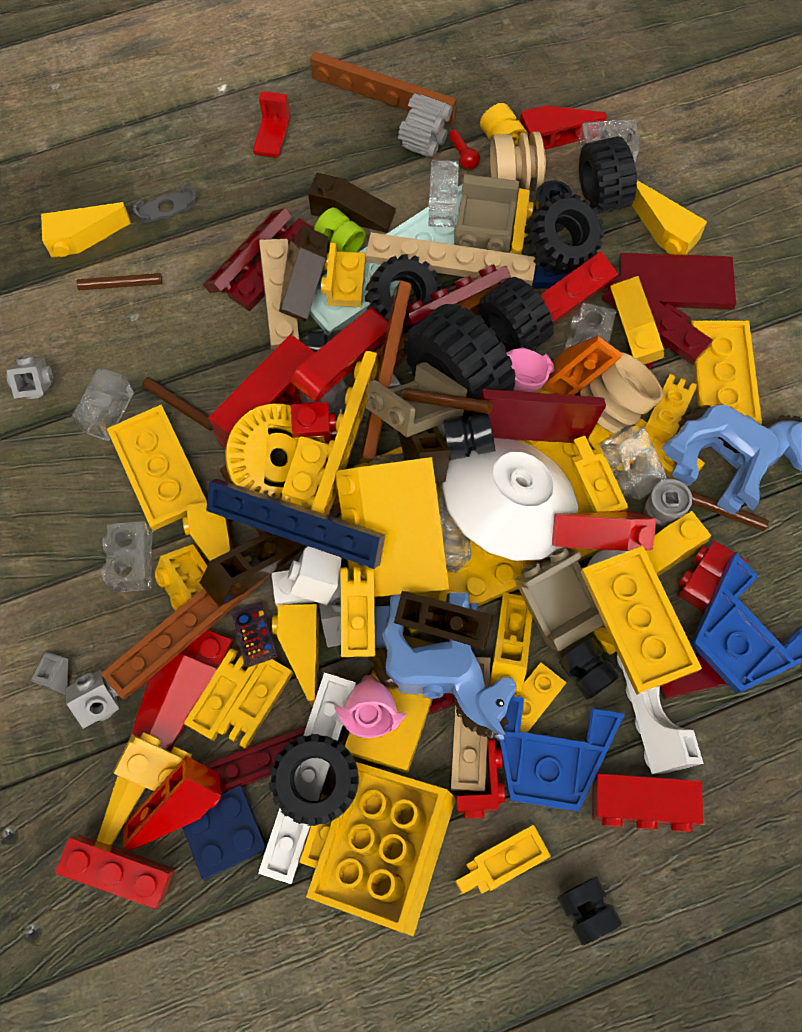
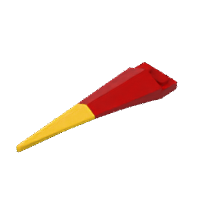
(162, 714)

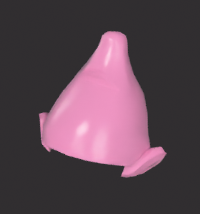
(530, 369)
(366, 703)

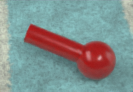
(469, 157)

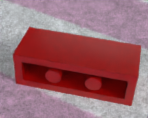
(579, 287)
(647, 802)
(115, 871)

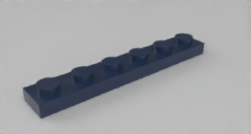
(296, 523)

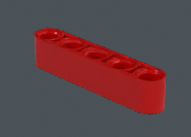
(339, 355)

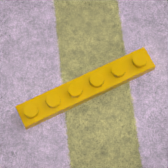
(347, 427)

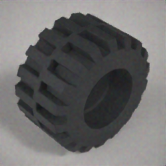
(608, 174)
(577, 219)
(403, 269)
(517, 315)
(284, 789)

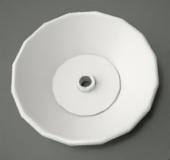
(508, 499)

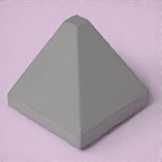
(52, 672)

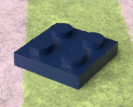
(225, 835)

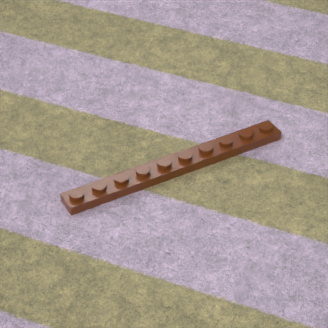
(173, 636)

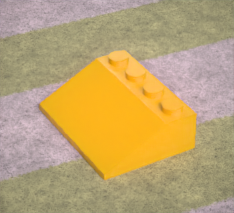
(403, 506)
(383, 849)

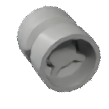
(668, 502)

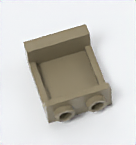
(486, 213)
(411, 416)
(559, 599)

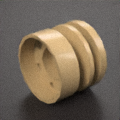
(520, 162)
(627, 391)

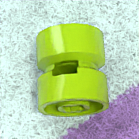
(341, 231)

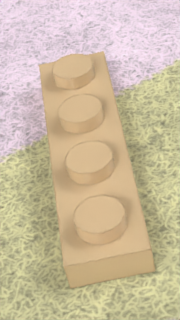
(273, 263)
(470, 749)

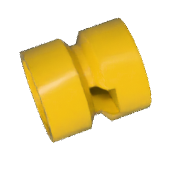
(501, 120)

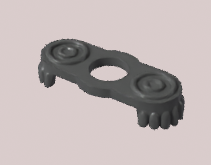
(150, 211)

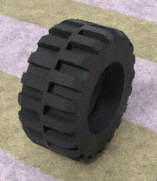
(460, 349)

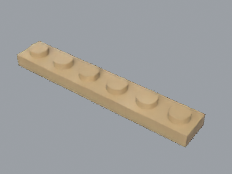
(448, 258)

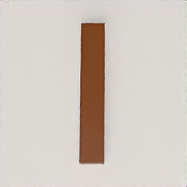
(386, 367)

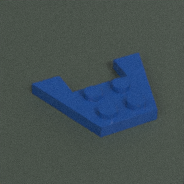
(736, 640)
(552, 768)

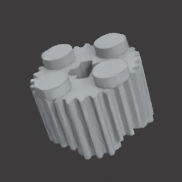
(424, 125)

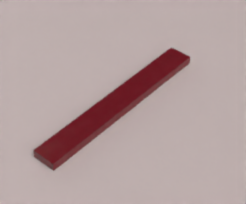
(255, 761)

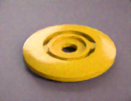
(251, 445)

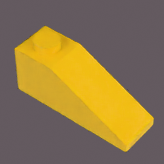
(668, 222)
(80, 228)
(637, 320)
(208, 530)
(677, 542)
(299, 636)
(512, 641)

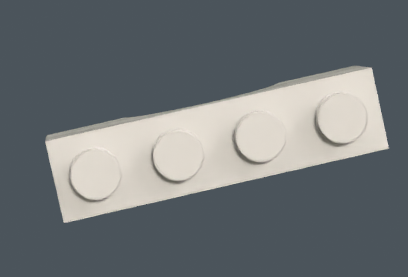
(665, 744)

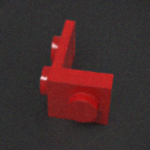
(273, 125)
(313, 420)
(477, 805)

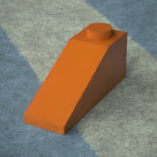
(580, 366)

